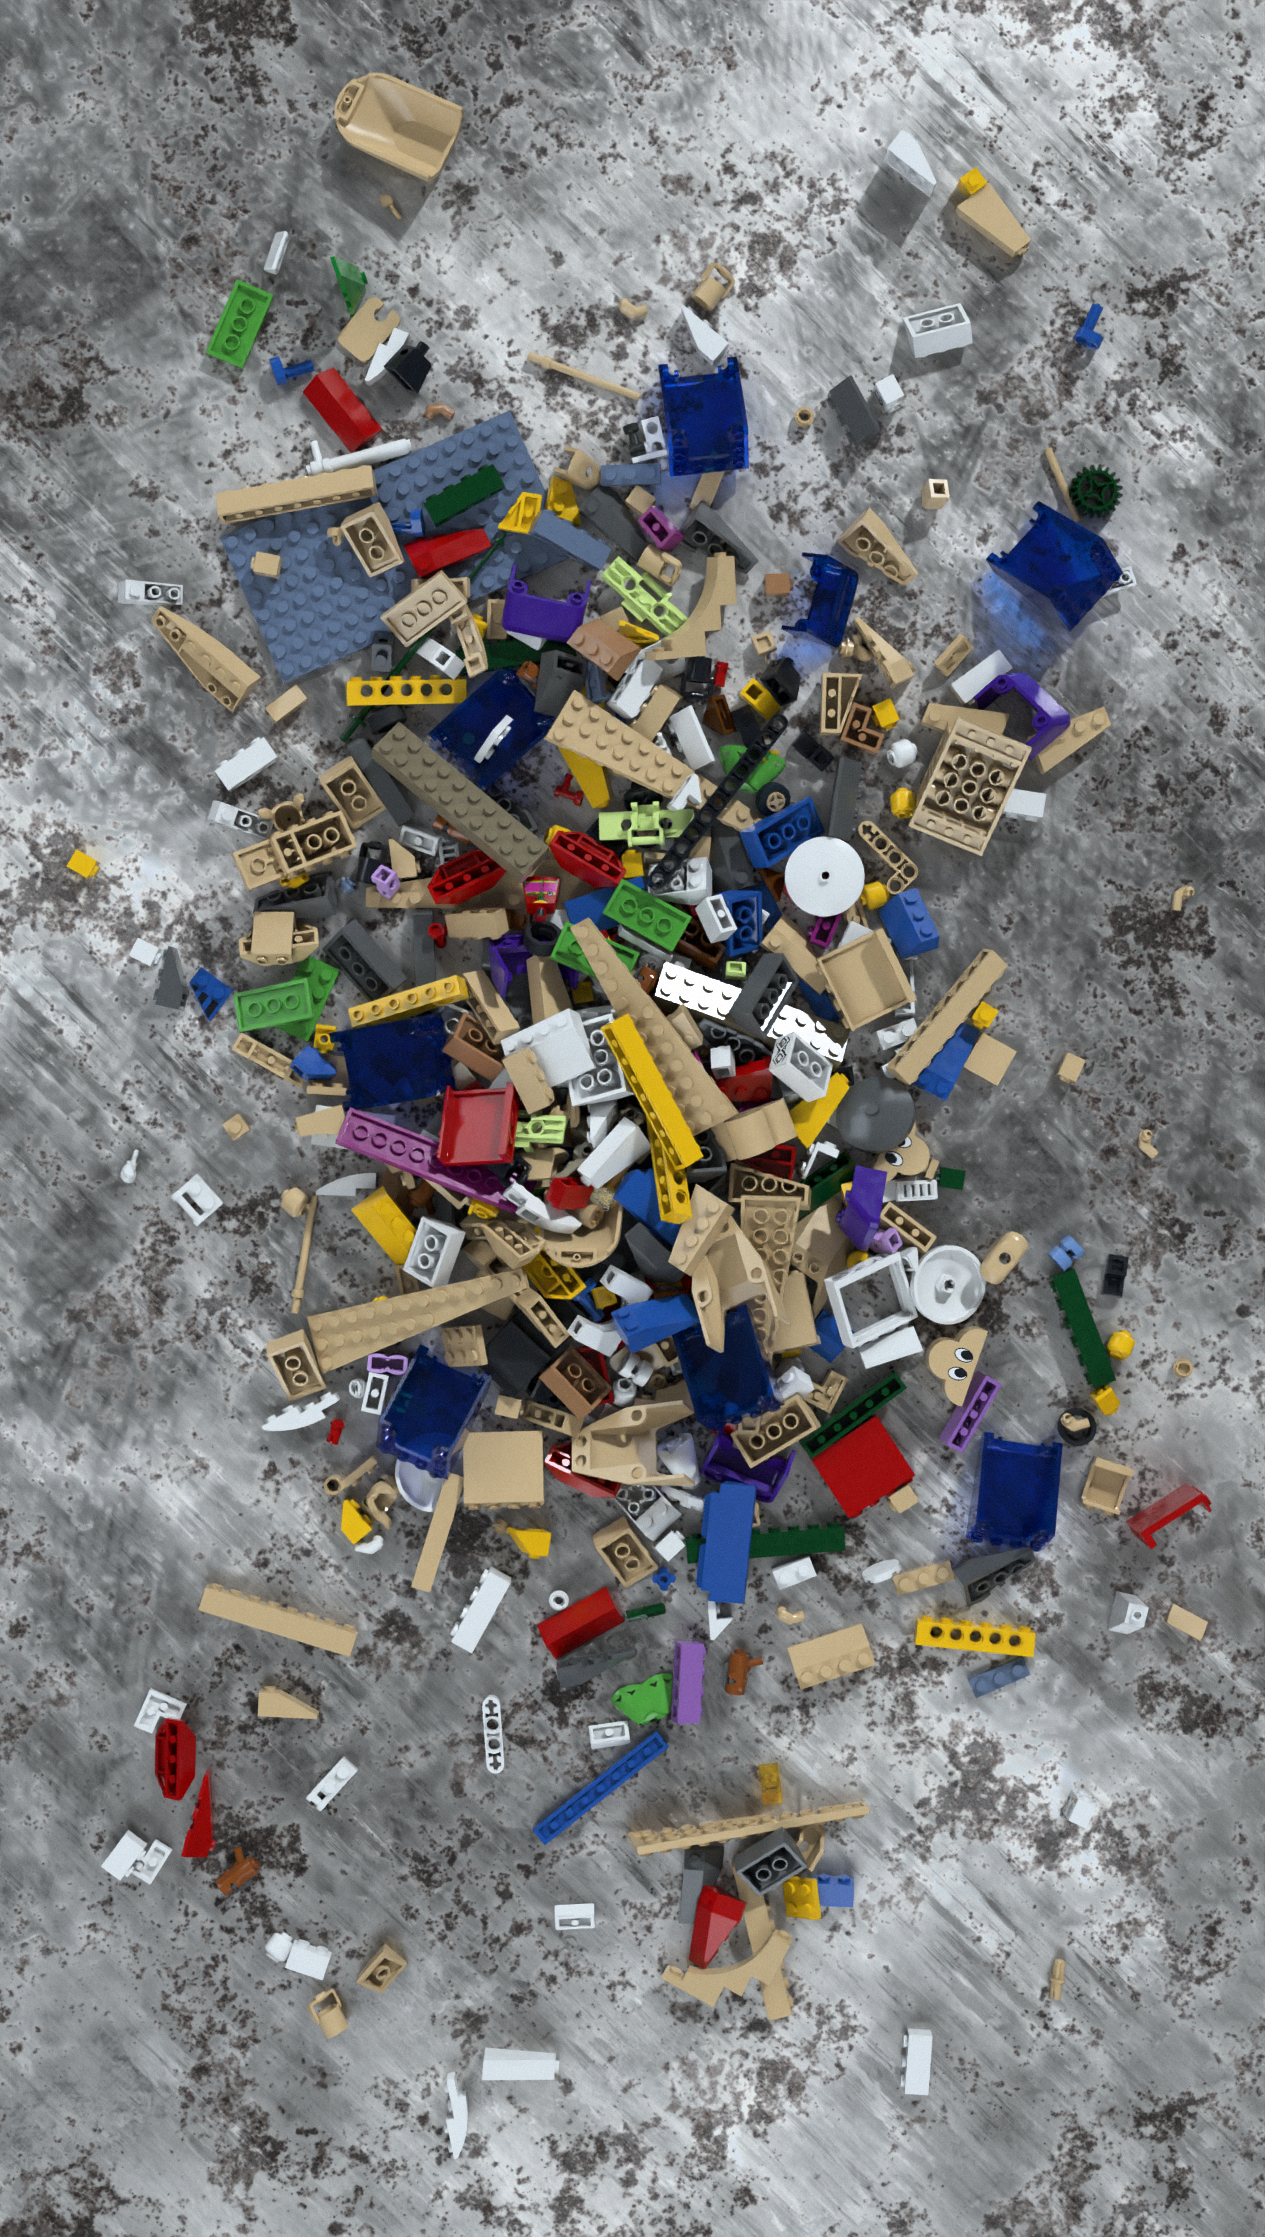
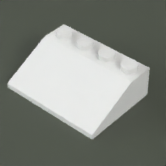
(558, 1046)
(607, 1079)

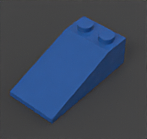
(781, 833)
(593, 905)
(947, 1064)
(654, 1320)

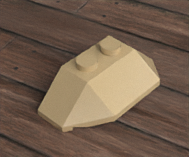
(304, 943)
(513, 1241)

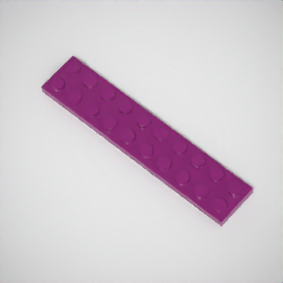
(418, 1156)

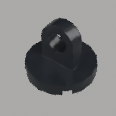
(641, 795)

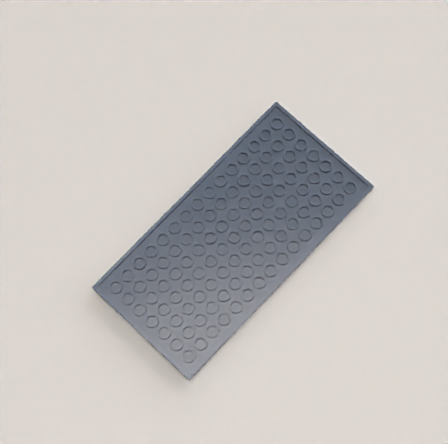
(325, 598)

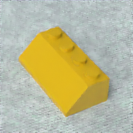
(387, 1224)

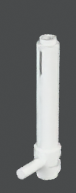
(355, 459)

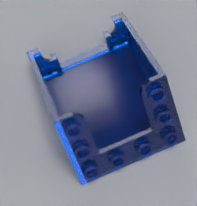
(704, 420)
(1058, 566)
(474, 719)
(395, 1061)
(728, 1383)
(431, 1414)
(1015, 1493)

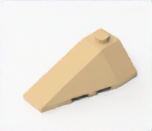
(875, 544)
(891, 663)
(789, 939)

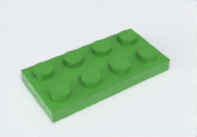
(240, 324)
(647, 915)
(569, 953)
(322, 981)
(274, 1005)

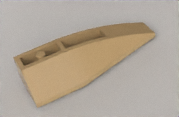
(207, 659)

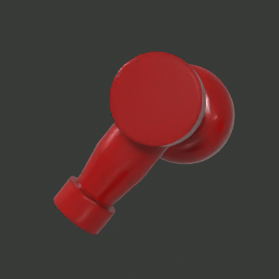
(563, 791)
(438, 933)

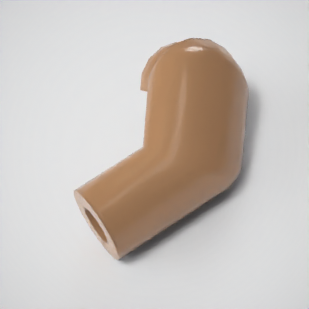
(439, 408)

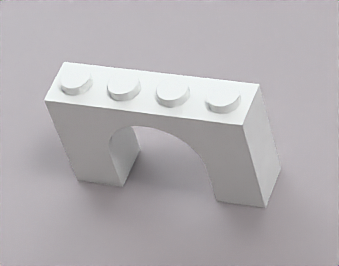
(603, 1335)

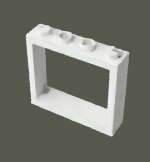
(858, 1271)

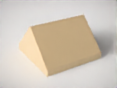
(381, 1969)

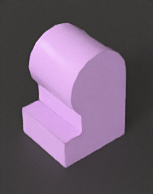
(386, 880)
(886, 1241)

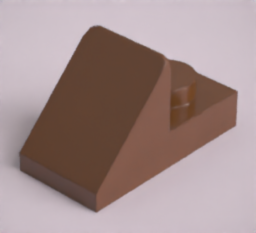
(518, 919)

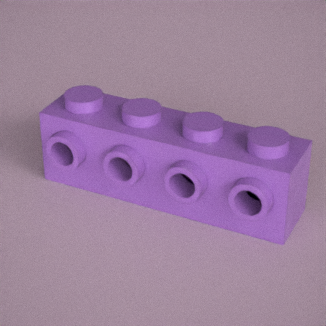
(967, 1418)
(687, 1682)

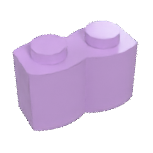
(381, 1362)

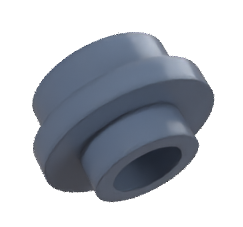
(347, 885)

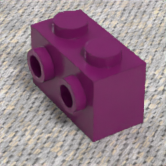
(661, 529)
(823, 931)

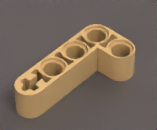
(884, 854)

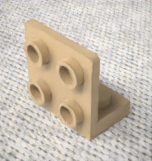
(337, 1085)

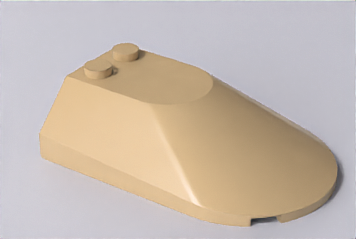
(398, 123)
(585, 1245)

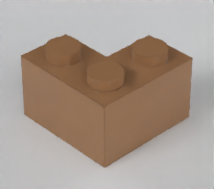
(855, 731)

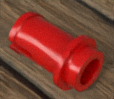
(720, 673)
(335, 1431)

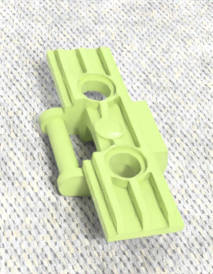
(639, 601)
(644, 819)
(552, 1129)

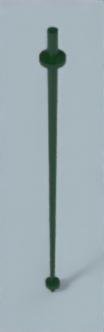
(357, 720)

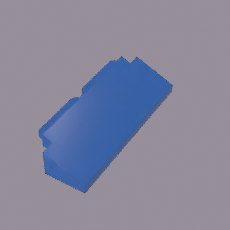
(639, 1197)
(728, 1537)

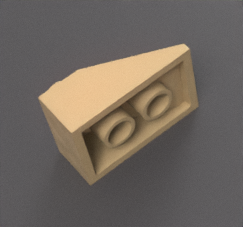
(372, 539)
(352, 792)
(295, 1365)
(624, 1551)

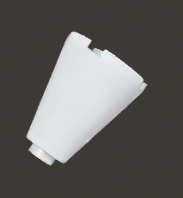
(680, 1457)

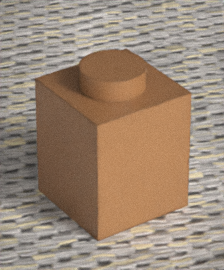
(778, 585)

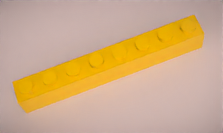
(651, 1092)

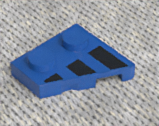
(209, 992)

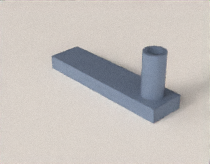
(595, 684)

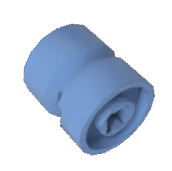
(1059, 1255)

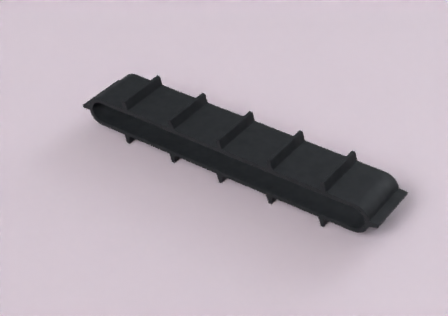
(523, 1350)

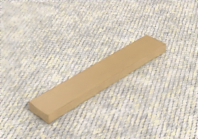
(438, 1532)

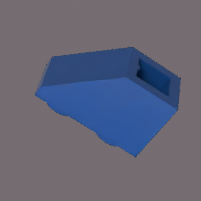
(312, 1066)

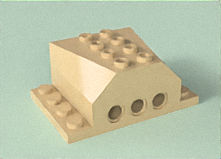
(968, 785)

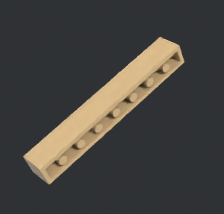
(296, 494)
(947, 1016)
(278, 1620)
(759, 1931)

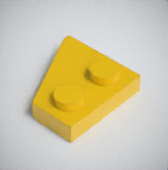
(562, 500)
(522, 513)
(637, 635)

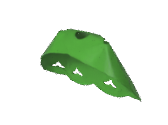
(761, 775)
(647, 1700)

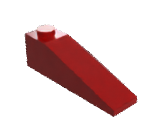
(445, 550)
(201, 1832)
(714, 1919)

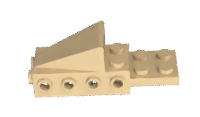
(295, 850)

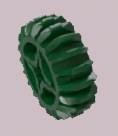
(1097, 498)

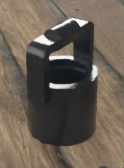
(697, 671)
(368, 866)
(505, 1170)

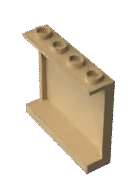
(865, 979)
(802, 1330)
(503, 1470)

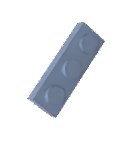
(631, 474)
(998, 1676)

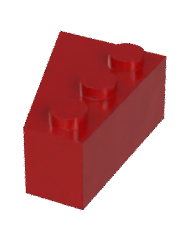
(751, 1082)
(776, 1161)

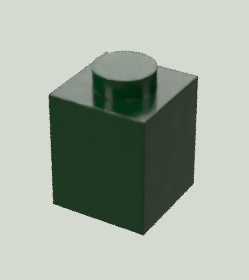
(950, 1178)

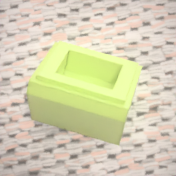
(735, 970)

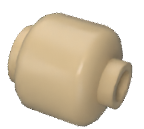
(295, 1202)

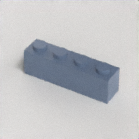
(569, 540)

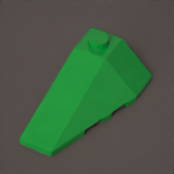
(351, 283)

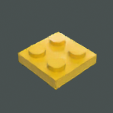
(802, 1898)

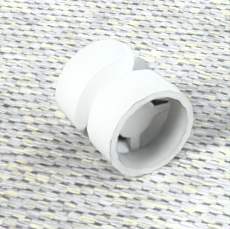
(642, 1371)

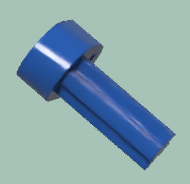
(1085, 334)
(283, 374)
(415, 527)
(587, 1302)

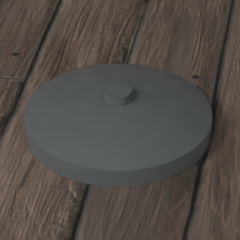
(876, 1115)

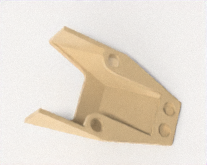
(820, 1248)
(728, 1277)
(625, 1445)

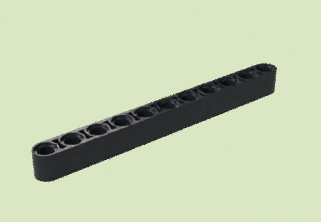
(722, 793)

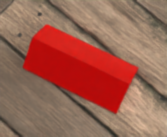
(342, 410)
(580, 1623)

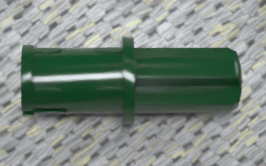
(645, 1612)

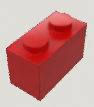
(568, 1193)

